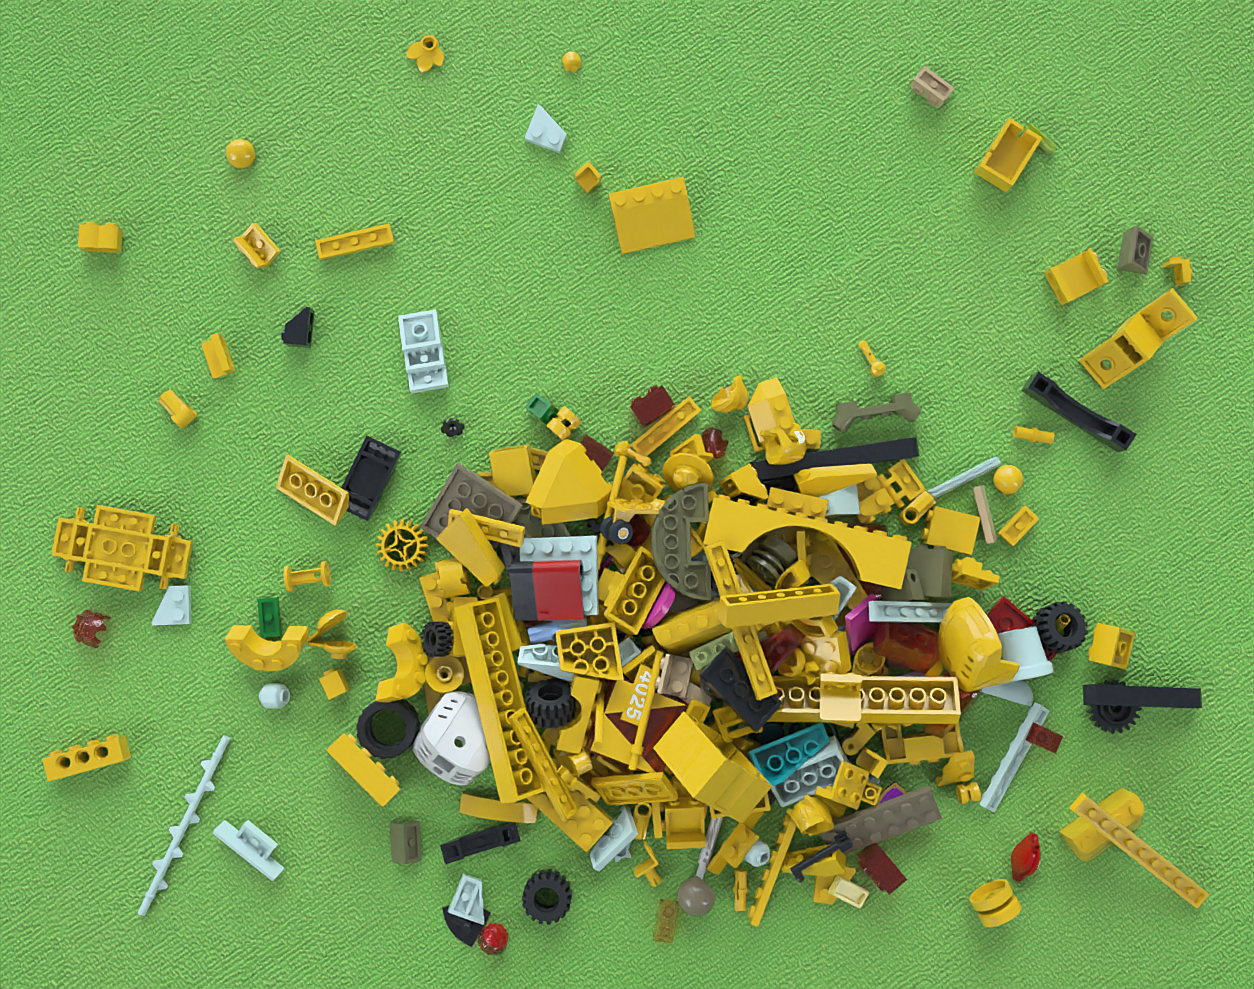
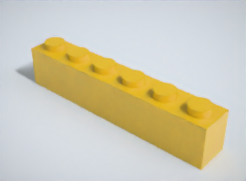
(778, 605)

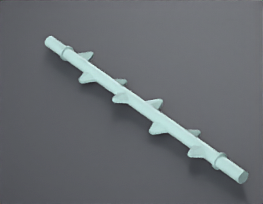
(178, 831)

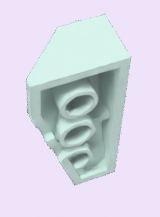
(543, 659)

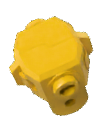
(575, 762)

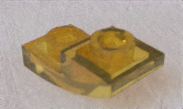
(666, 921)

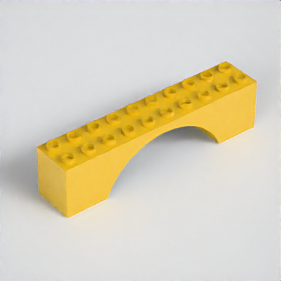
(873, 555)

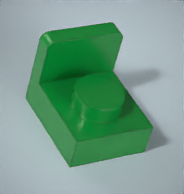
(541, 408)

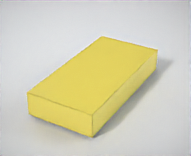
(848, 891)

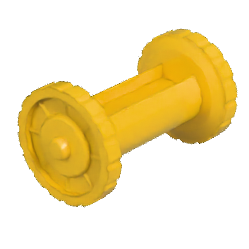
(306, 576)

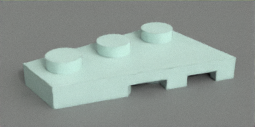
(618, 837)

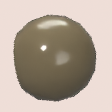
(695, 897)

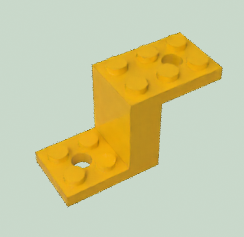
(1138, 338)

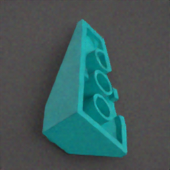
(784, 756)

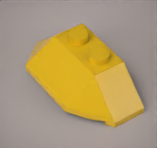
(770, 409)

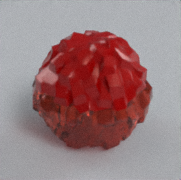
(493, 939)

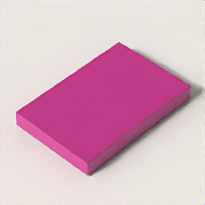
(858, 625)

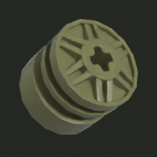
(771, 559)

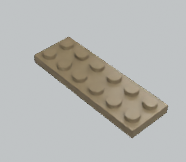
(886, 819)

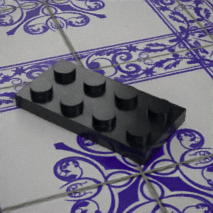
(730, 681)

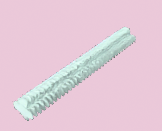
(965, 477)

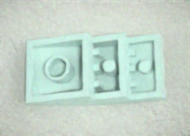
(423, 351)

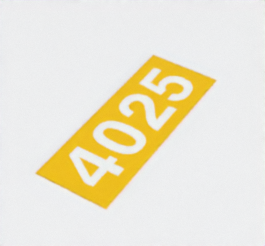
(635, 701)

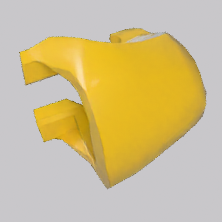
(790, 448)

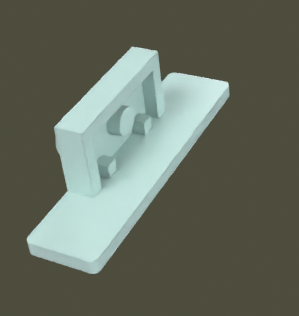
(252, 846)

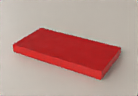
(1008, 617)

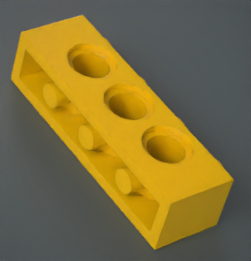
(56, 765)

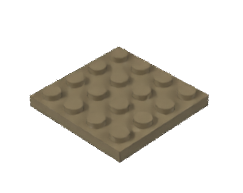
(469, 491)

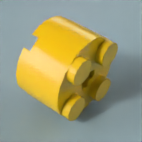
(453, 578)

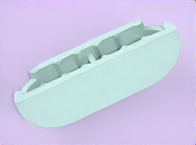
(1014, 691)

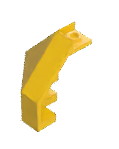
(568, 486)

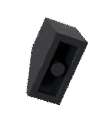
(299, 329)

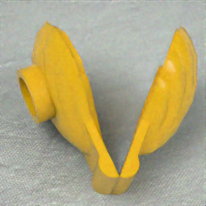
(338, 649)

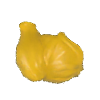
(731, 397)

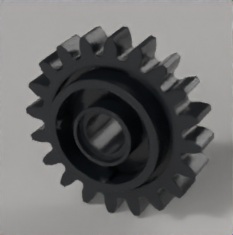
(1114, 719)

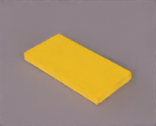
(635, 788)

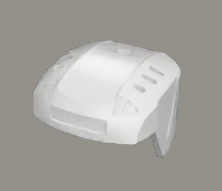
(436, 738)

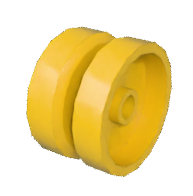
(995, 903)

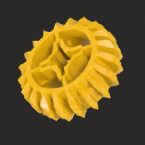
(398, 537)

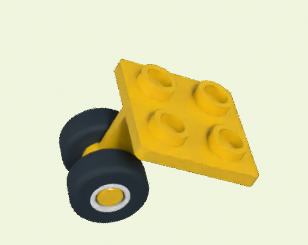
(617, 527)

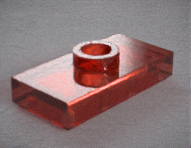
(1044, 738)

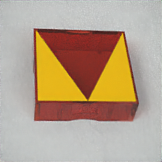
(620, 734)

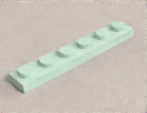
(907, 611)
(1013, 759)

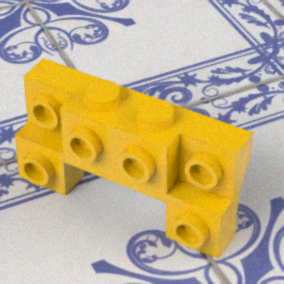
(918, 747)

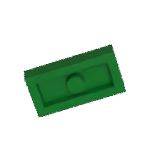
(269, 617)

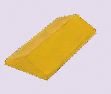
(313, 490)

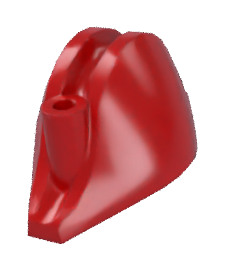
(1025, 857)

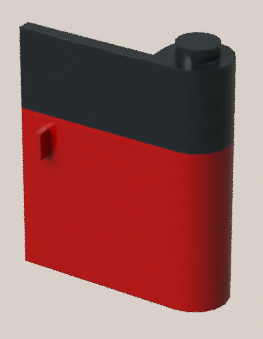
(547, 589)

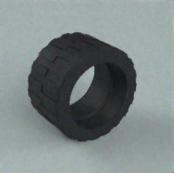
(368, 740)

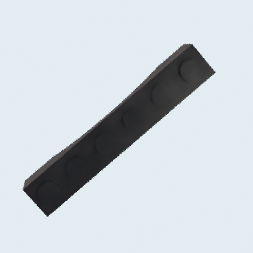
(1100, 427)

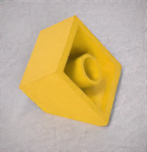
(1111, 646)

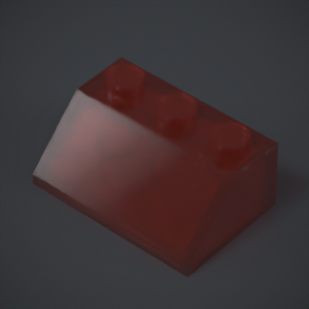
(907, 644)

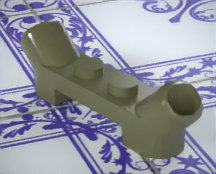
(899, 403)

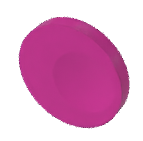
(660, 606)

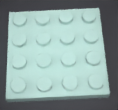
(569, 548)

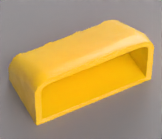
(690, 627)
(1087, 841)

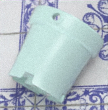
(1025, 648)

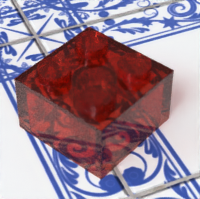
(652, 406)
(883, 870)

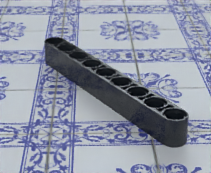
(852, 455)

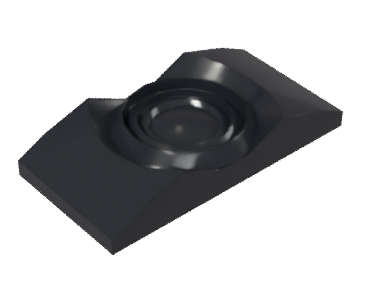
(369, 476)

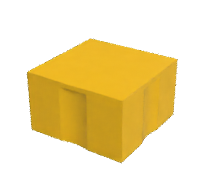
(712, 768)

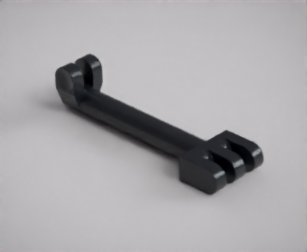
(842, 842)

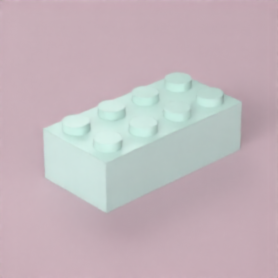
(817, 771)

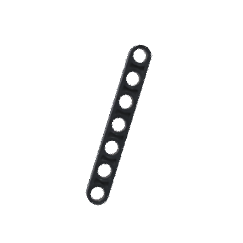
(1142, 696)

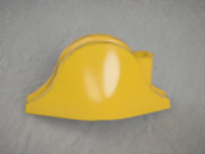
(866, 661)

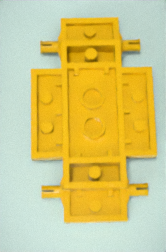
(121, 548)

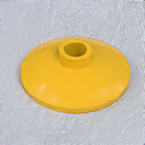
(447, 665)

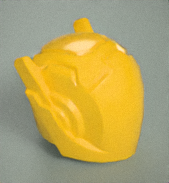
(811, 816)

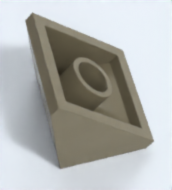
(1135, 251)

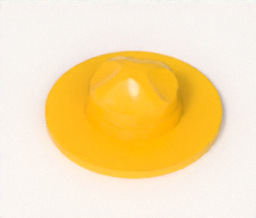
(686, 470)

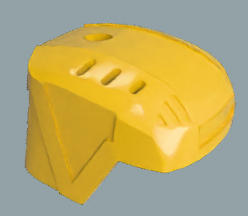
(972, 648)

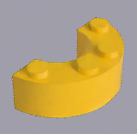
(814, 627)
(266, 654)
(410, 664)

